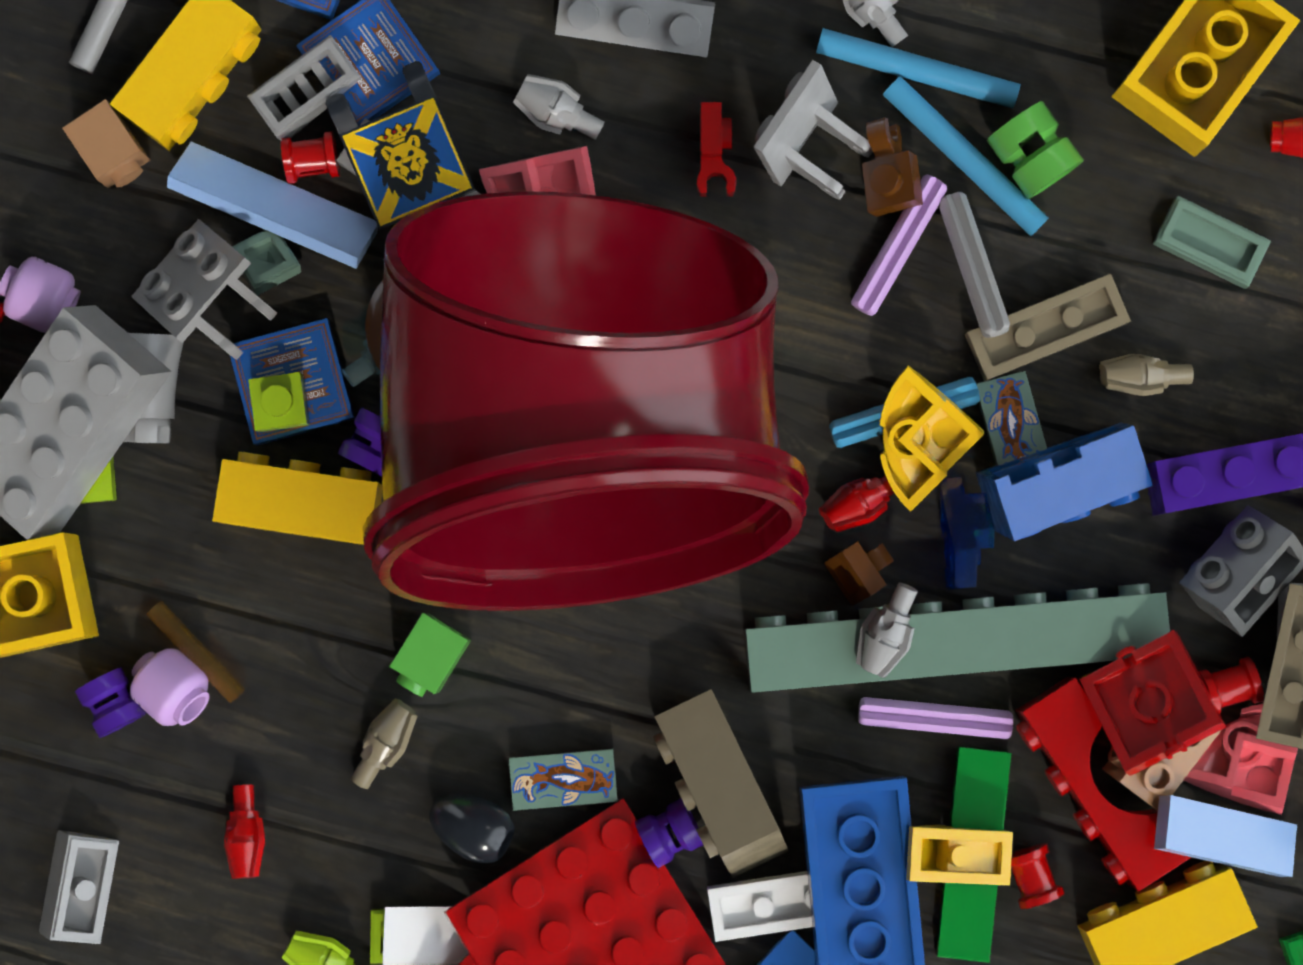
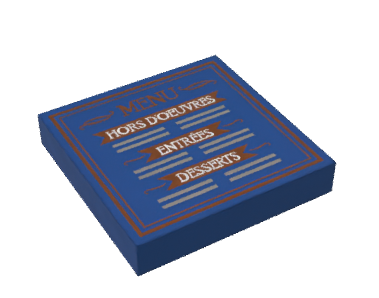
(378, 48)
(297, 349)

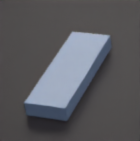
(1225, 836)

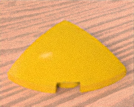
(922, 436)

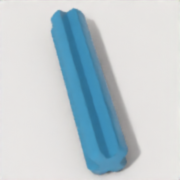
(866, 423)

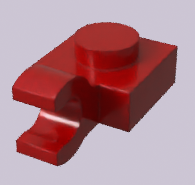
(714, 136)

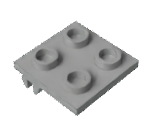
(781, 137)
(190, 282)

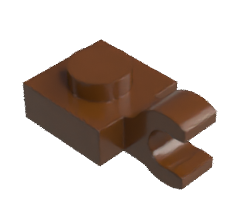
(893, 176)

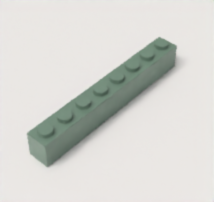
(960, 640)

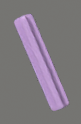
(898, 248)
(935, 717)

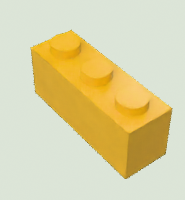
(187, 69)
(295, 498)
(1170, 920)

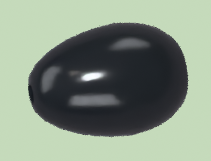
(472, 826)

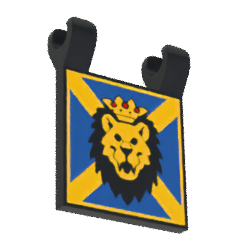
(403, 156)

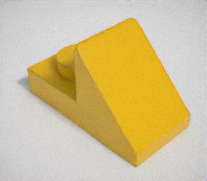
(959, 855)

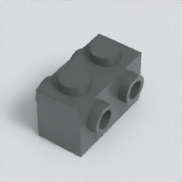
(1244, 570)

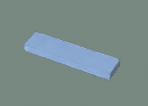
(272, 204)

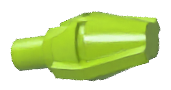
(316, 950)

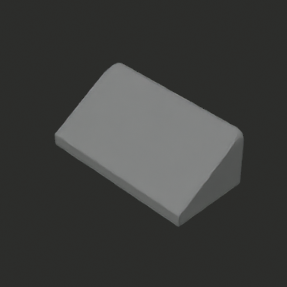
(78, 887)

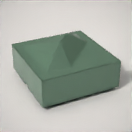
(270, 261)

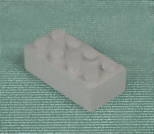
(70, 416)

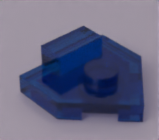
(966, 530)

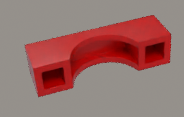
(1064, 729)

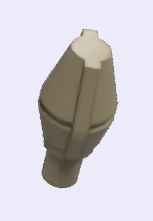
(1143, 374)
(384, 741)

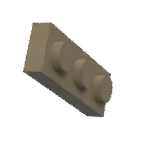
(1050, 327)
(1283, 702)

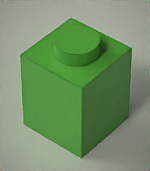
(429, 655)

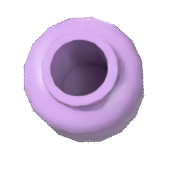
(37, 293)
(169, 687)

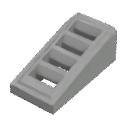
(279, 85)

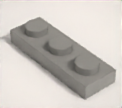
(649, 24)

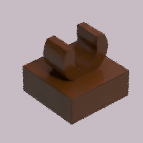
(858, 571)

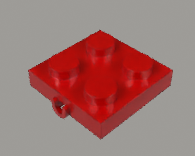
(1152, 703)

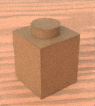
(107, 145)

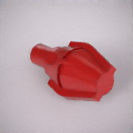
(856, 503)
(244, 835)

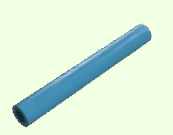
(918, 68)
(965, 156)

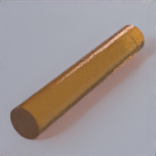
(195, 651)

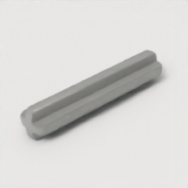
(974, 265)

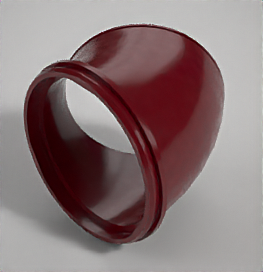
(574, 404)

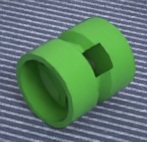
(1047, 163)

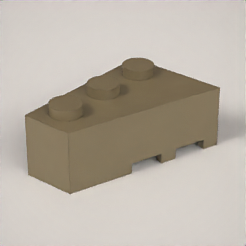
(718, 784)

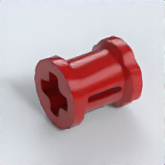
(310, 157)
(1234, 684)
(1034, 876)

